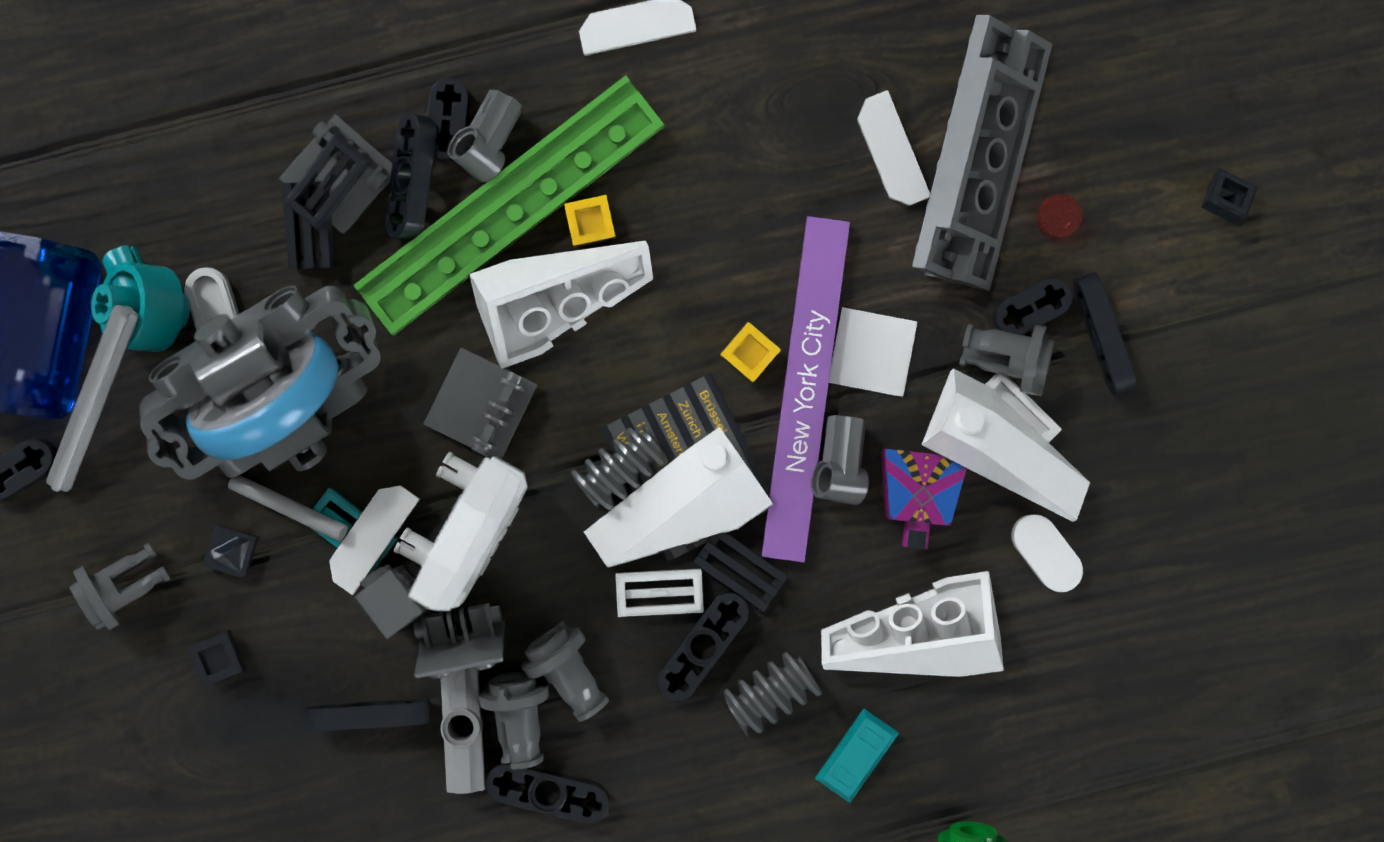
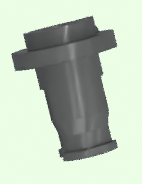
(1010, 355)
(101, 597)
(560, 663)
(516, 714)

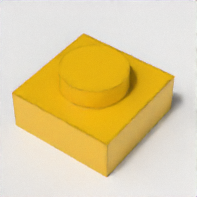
(590, 221)
(750, 352)

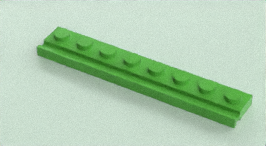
(509, 205)

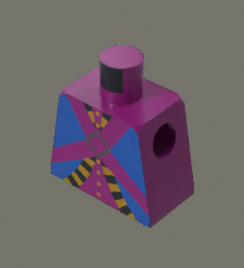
(920, 492)

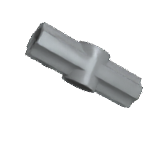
(462, 753)

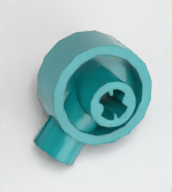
(150, 291)

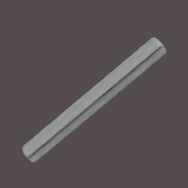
(92, 397)

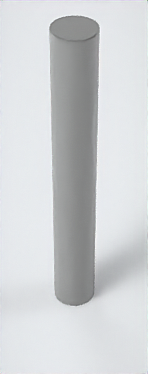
(288, 507)

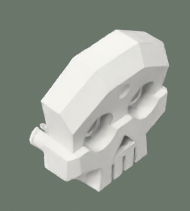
(469, 534)

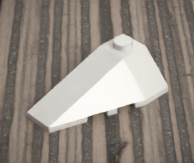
(542, 296)
(993, 440)
(687, 500)
(934, 633)

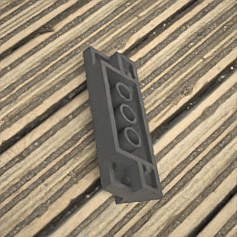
(982, 154)

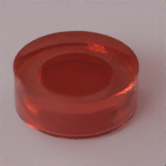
(1059, 216)

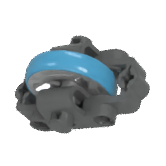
(259, 385)

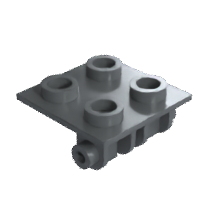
(367, 187)
(480, 404)
(463, 648)

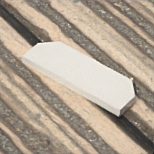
(635, 25)
(892, 150)
(371, 536)

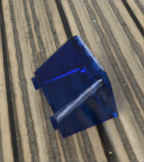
(43, 323)

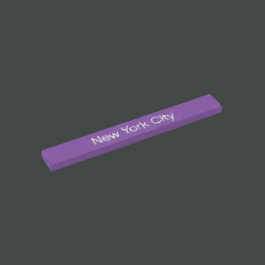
(805, 388)

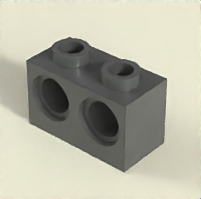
(387, 599)

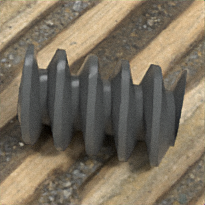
(621, 467)
(771, 693)

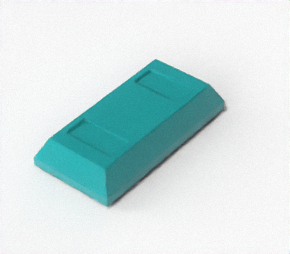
(856, 755)

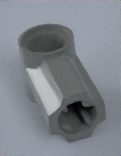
(480, 145)
(840, 472)

